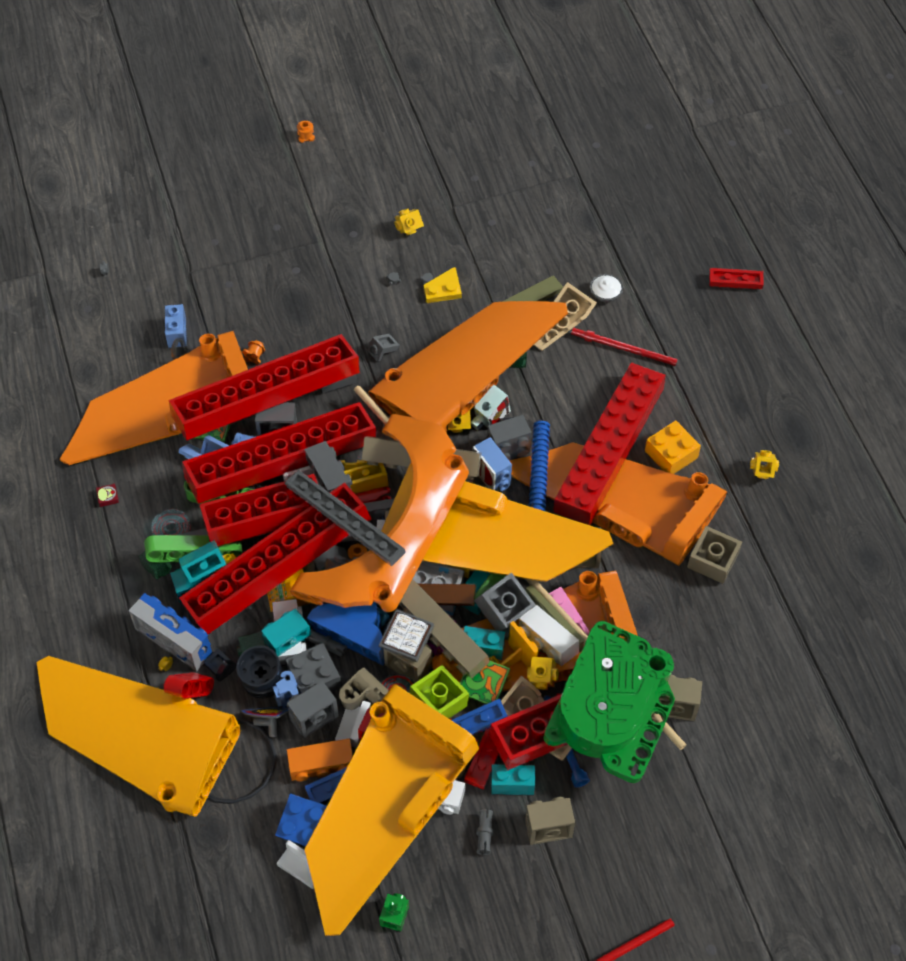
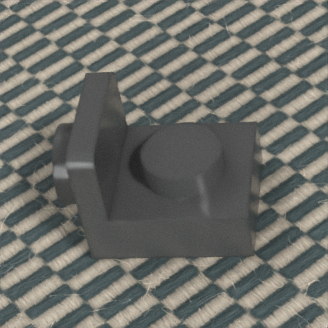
(381, 345)

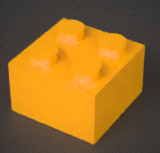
(672, 448)

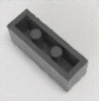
(326, 467)

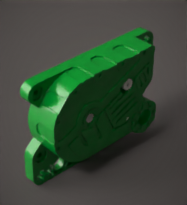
(612, 701)

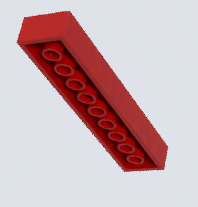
(263, 386)
(609, 444)
(275, 452)
(267, 564)

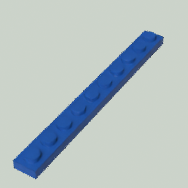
(473, 722)

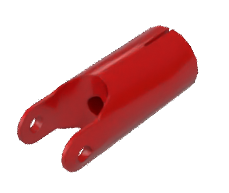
(373, 495)

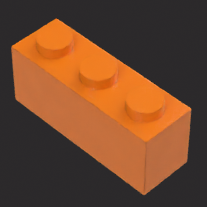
(319, 759)

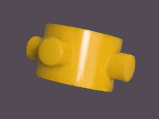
(165, 663)

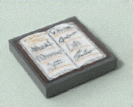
(406, 635)

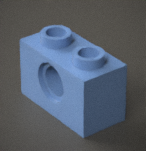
(175, 324)

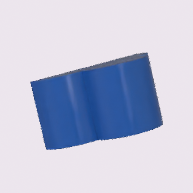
(352, 626)

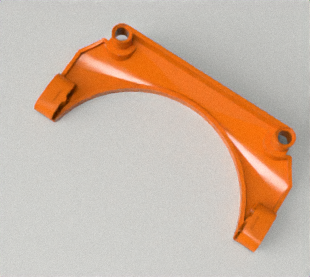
(436, 483)

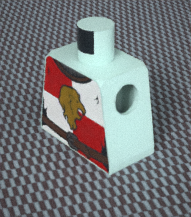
(491, 408)

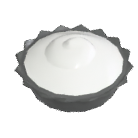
(606, 287)

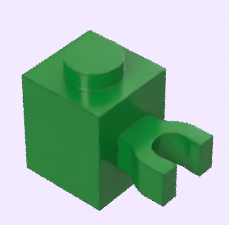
(394, 912)

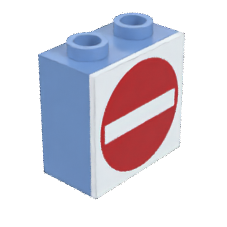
(494, 466)

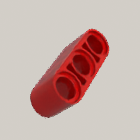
(188, 685)

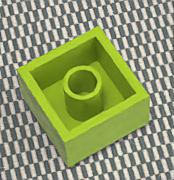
(441, 692)

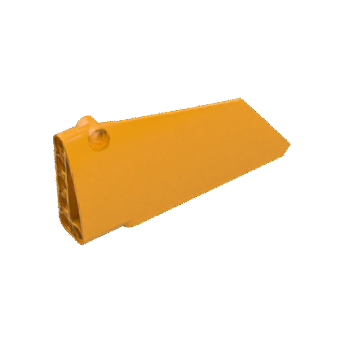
(503, 535)
(138, 732)
(383, 801)

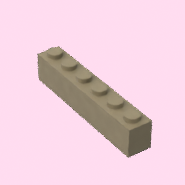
(393, 453)
(446, 633)

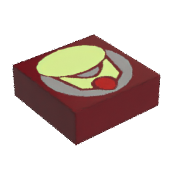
(107, 495)

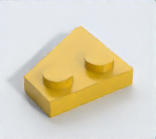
(443, 287)

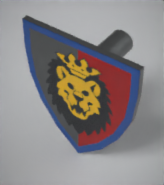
(266, 717)

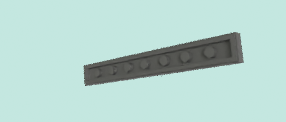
(345, 518)

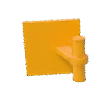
(522, 647)

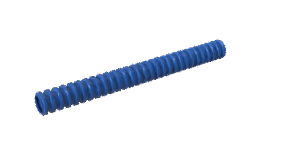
(539, 465)

